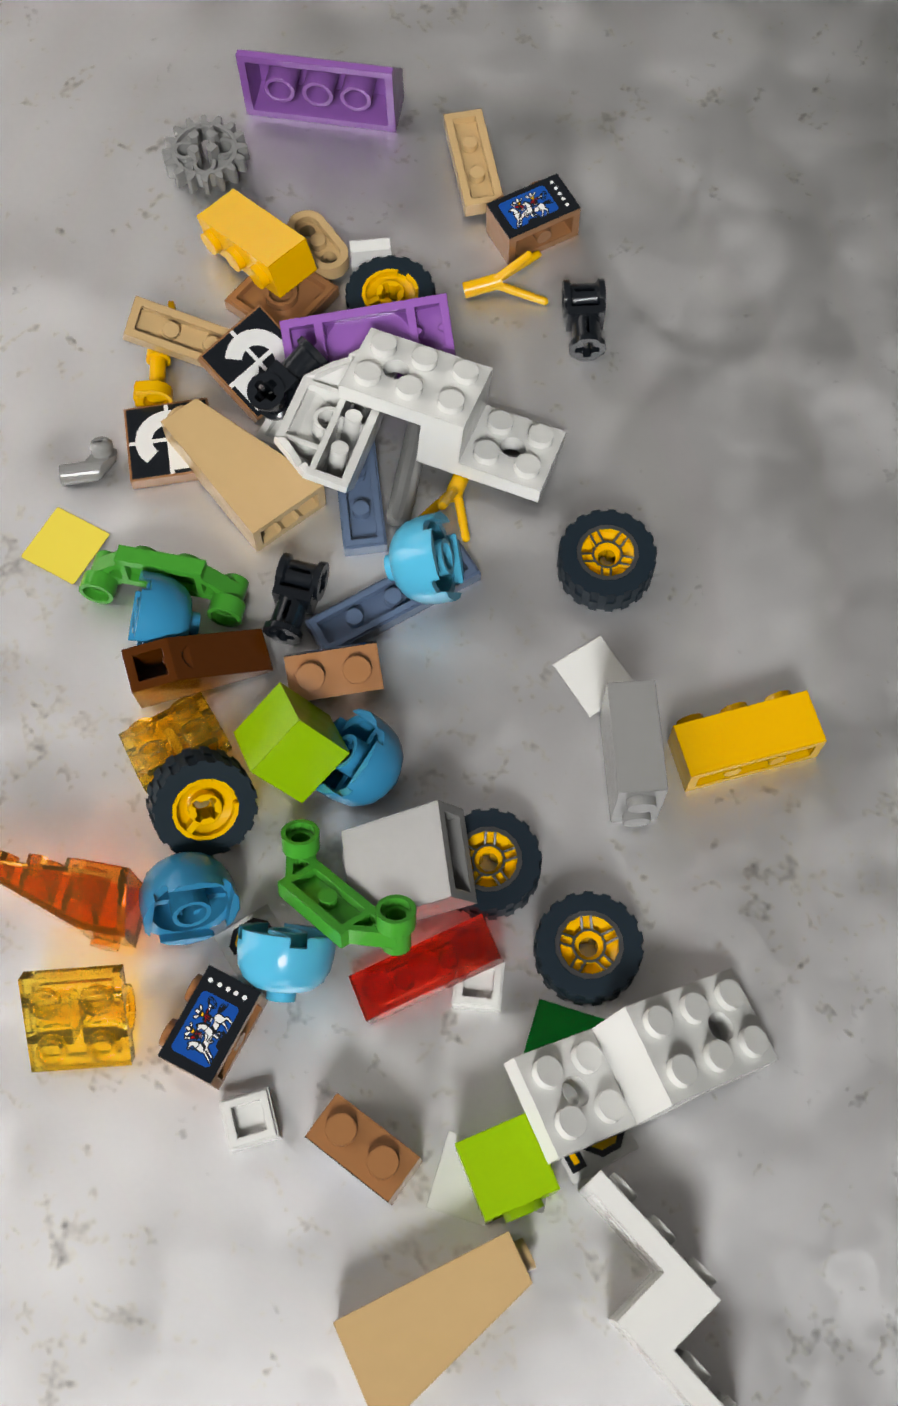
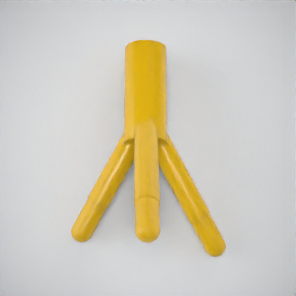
(495, 281)
(453, 494)

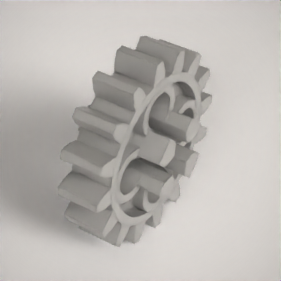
(186, 158)

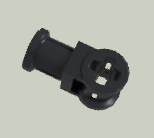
(584, 315)
(283, 380)
(295, 593)

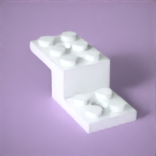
(451, 407)
(639, 1064)
(667, 1301)

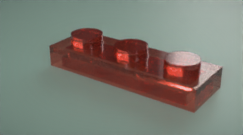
(426, 969)

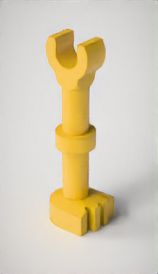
(154, 390)

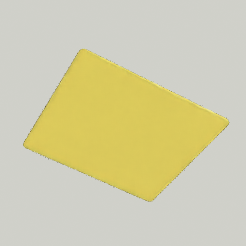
(65, 545)

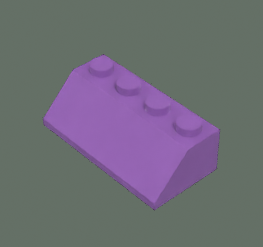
(321, 90)

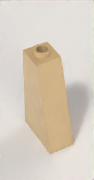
(242, 473)
(424, 1326)

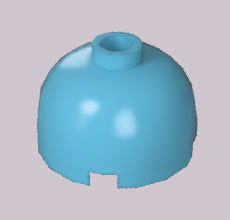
(425, 560)
(284, 958)

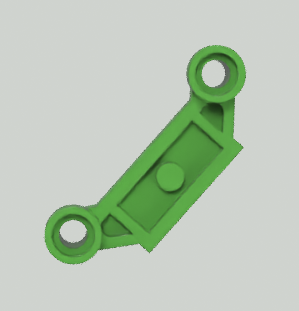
(200, 580)
(335, 905)

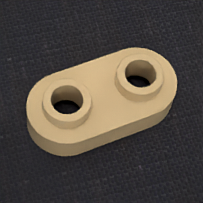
(323, 243)

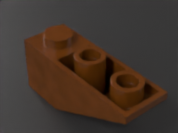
(194, 664)

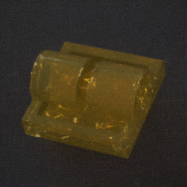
(182, 726)
(78, 1017)

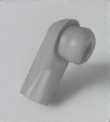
(94, 467)

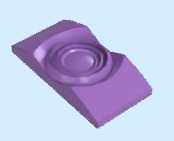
(342, 332)

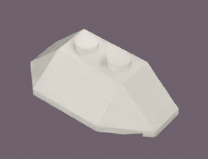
(325, 434)

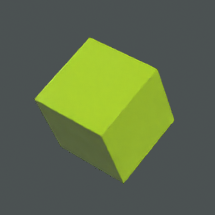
(290, 743)
(507, 1170)

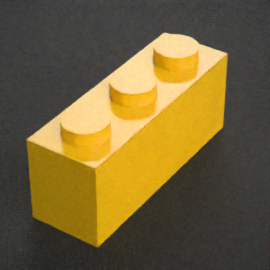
(256, 243)
(745, 739)

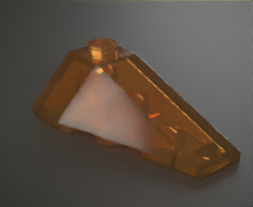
(82, 894)

